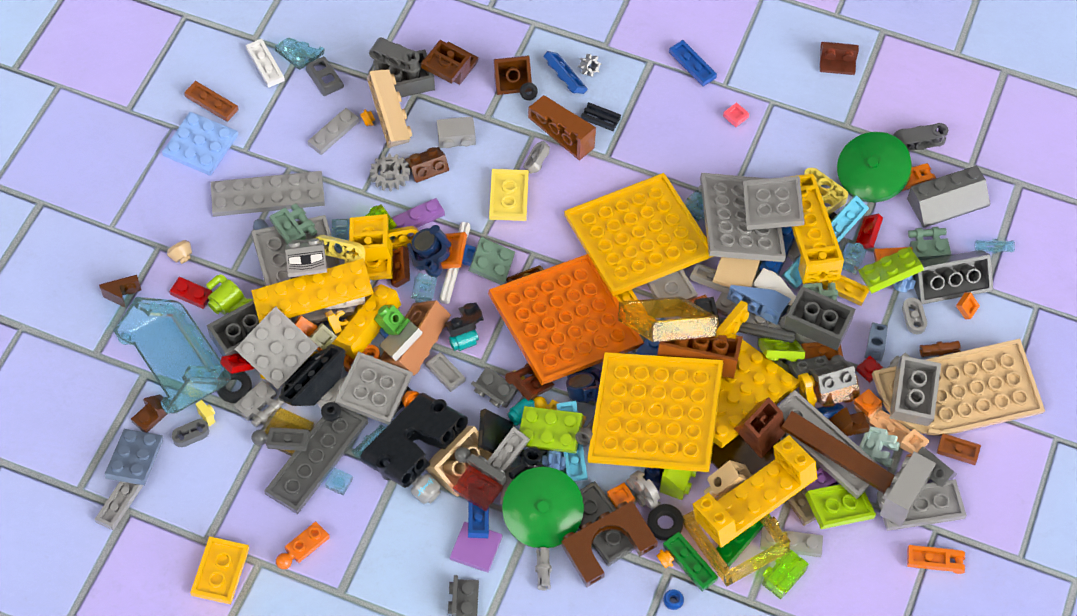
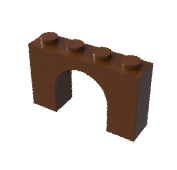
(625, 520)

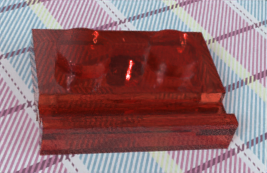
(477, 488)

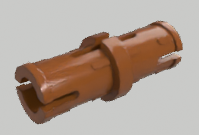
(940, 348)

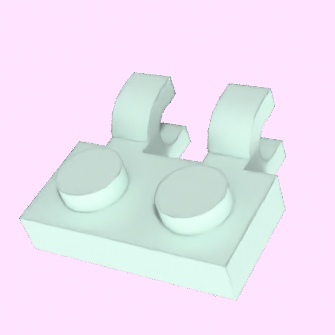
(873, 443)

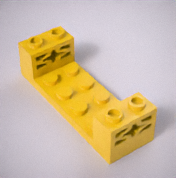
(816, 239)
(757, 495)

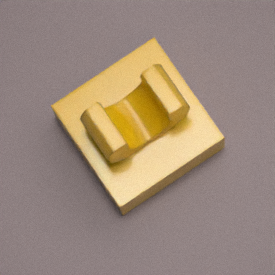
(334, 321)

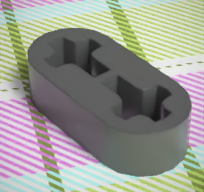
(190, 433)

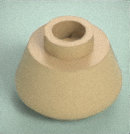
(180, 252)

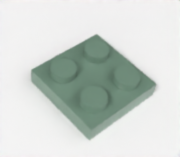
(491, 261)

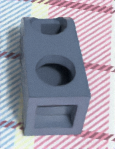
(876, 341)

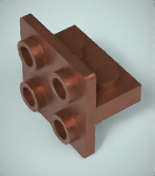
(838, 58)

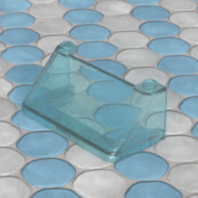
(173, 351)

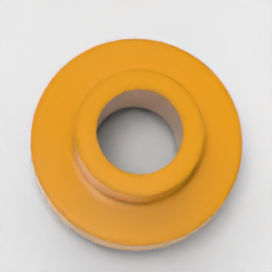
(368, 117)
(665, 558)

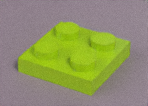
(777, 349)

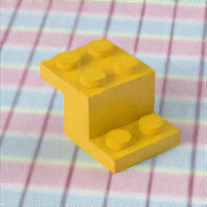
(373, 235)

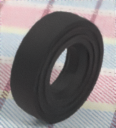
(234, 397)
(665, 510)

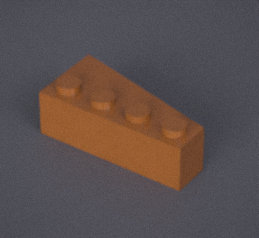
(563, 126)
(705, 348)

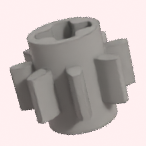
(585, 62)

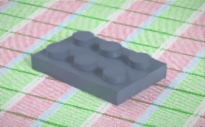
(134, 457)

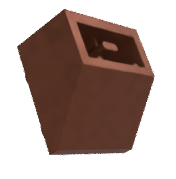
(762, 426)

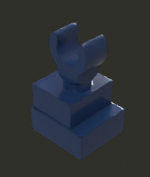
(654, 475)

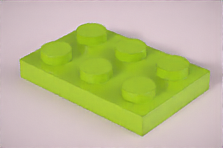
(890, 269)
(551, 429)
(837, 507)

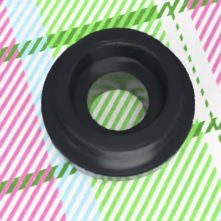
(533, 94)
(333, 415)

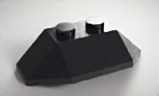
(314, 377)

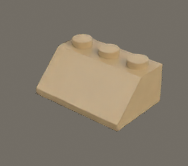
(446, 468)

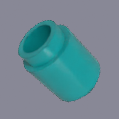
(464, 340)
(516, 411)

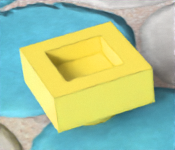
(205, 412)

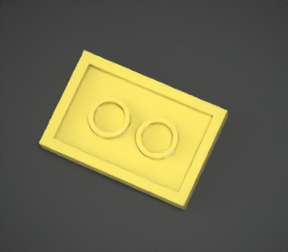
(509, 195)

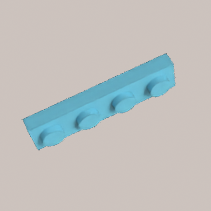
(574, 463)

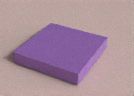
(476, 551)

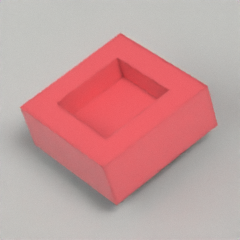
(736, 114)

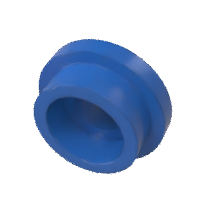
(673, 594)

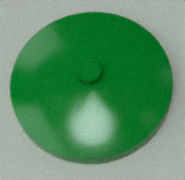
(874, 166)
(542, 507)

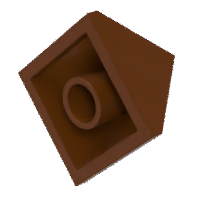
(511, 74)

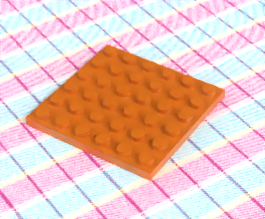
(563, 319)

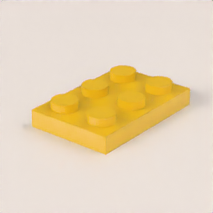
(220, 570)

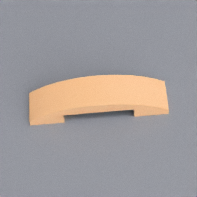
(909, 440)

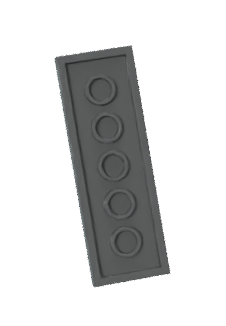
(309, 468)

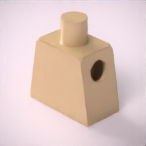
(727, 478)

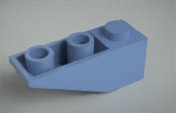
(762, 302)

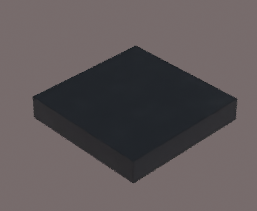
(492, 430)

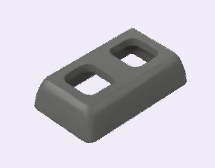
(316, 76)

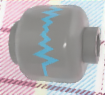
(425, 489)

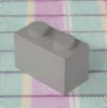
(456, 132)

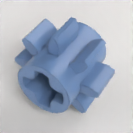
(905, 284)
(554, 460)

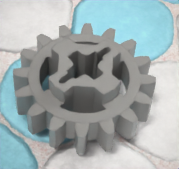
(390, 172)

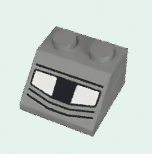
(305, 257)

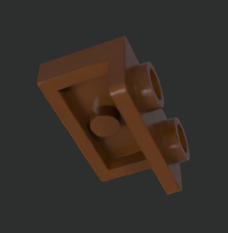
(427, 164)

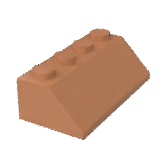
(431, 320)

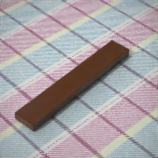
(838, 452)

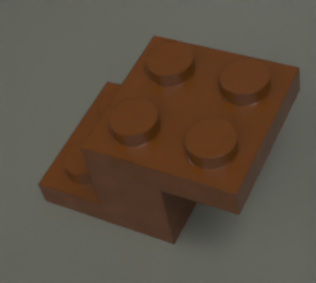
(449, 62)

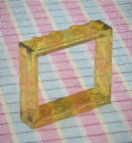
(693, 323)
(732, 575)

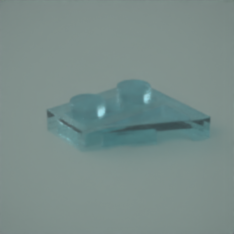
(298, 52)

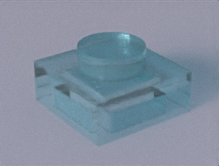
(339, 481)

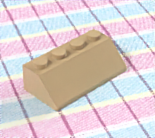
(388, 107)

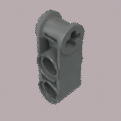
(395, 55)
(923, 136)

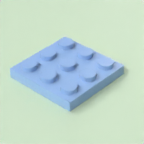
(200, 143)

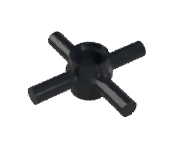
(529, 459)

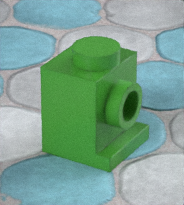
(391, 320)

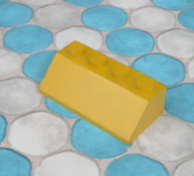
(361, 325)

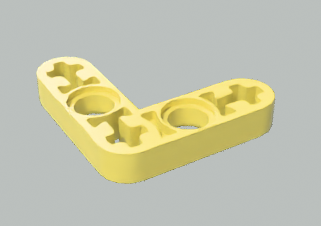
(835, 195)
(346, 245)

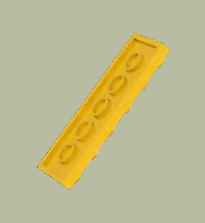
(314, 291)

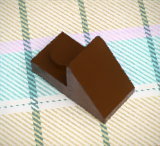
(116, 289)
(149, 414)
(850, 423)

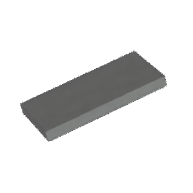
(610, 543)

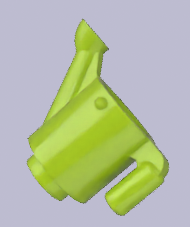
(226, 296)

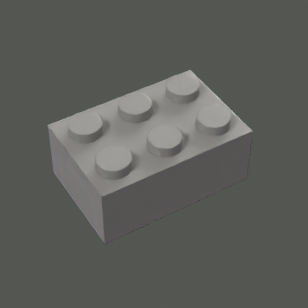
(915, 390)
(906, 488)

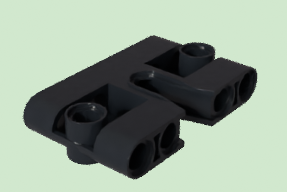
(395, 452)

